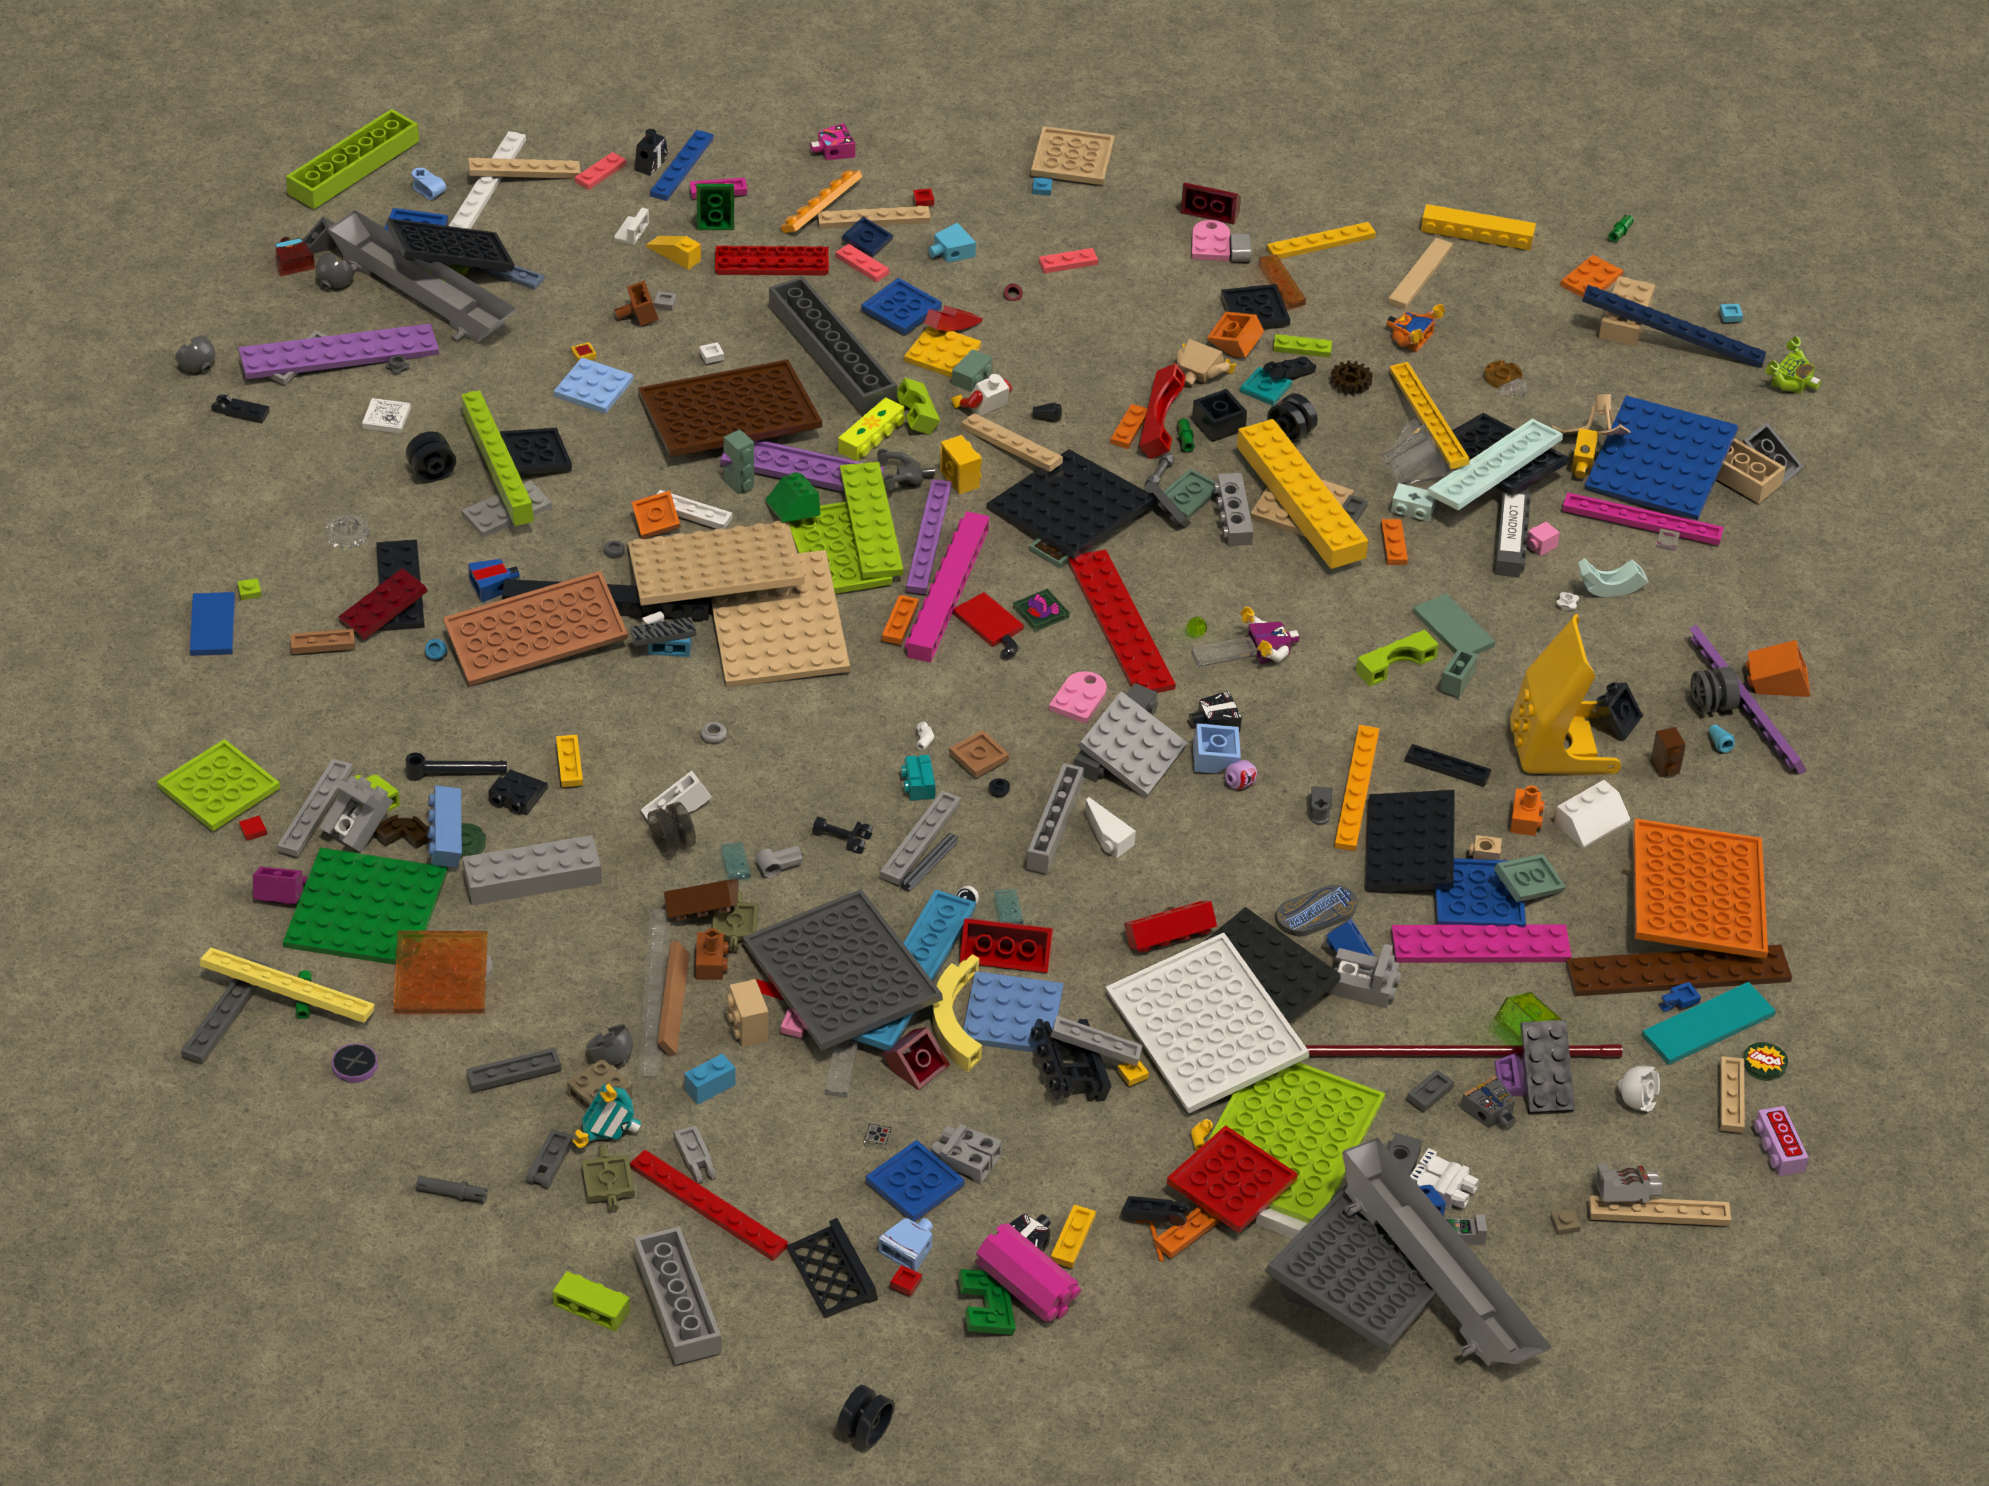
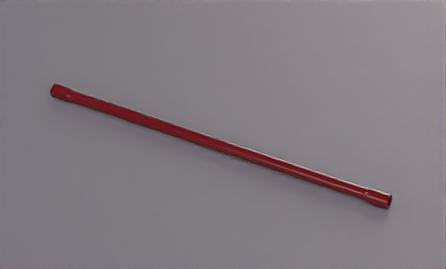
(1602, 1050)

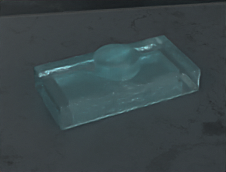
(735, 861)
(1008, 906)

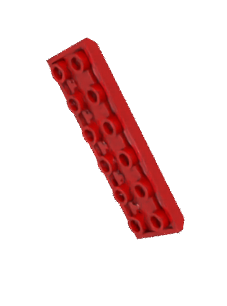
(772, 260)

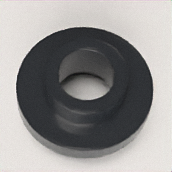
(999, 787)

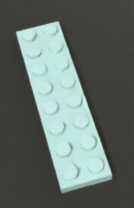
(1495, 464)

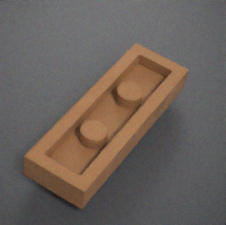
(322, 641)

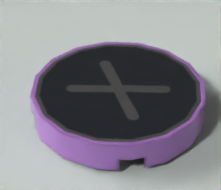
(354, 1062)

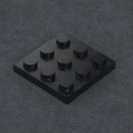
(1259, 300)
(537, 450)

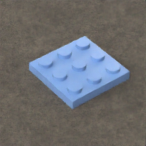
(593, 385)

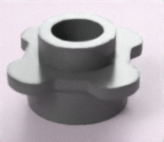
(397, 364)

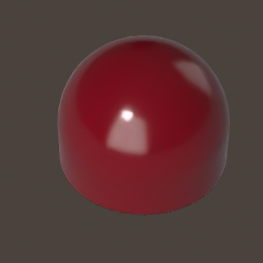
(1015, 287)

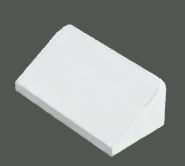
(1280, 1223)

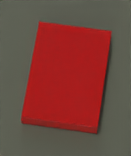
(987, 619)

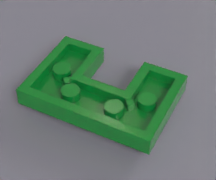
(998, 1313)

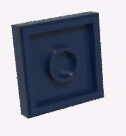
(867, 237)

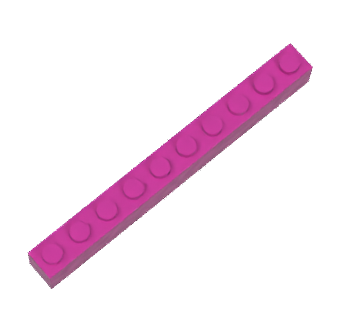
(947, 587)

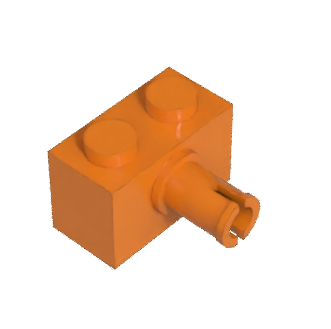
(1526, 811)

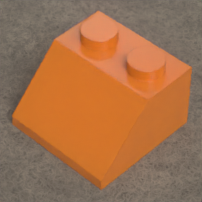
(1236, 333)

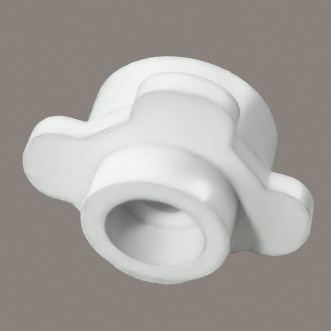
(1567, 601)

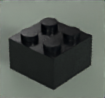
(1219, 414)

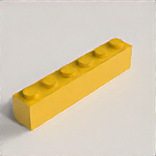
(1478, 227)

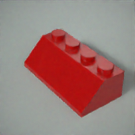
(1007, 944)

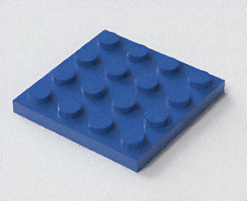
(1478, 897)

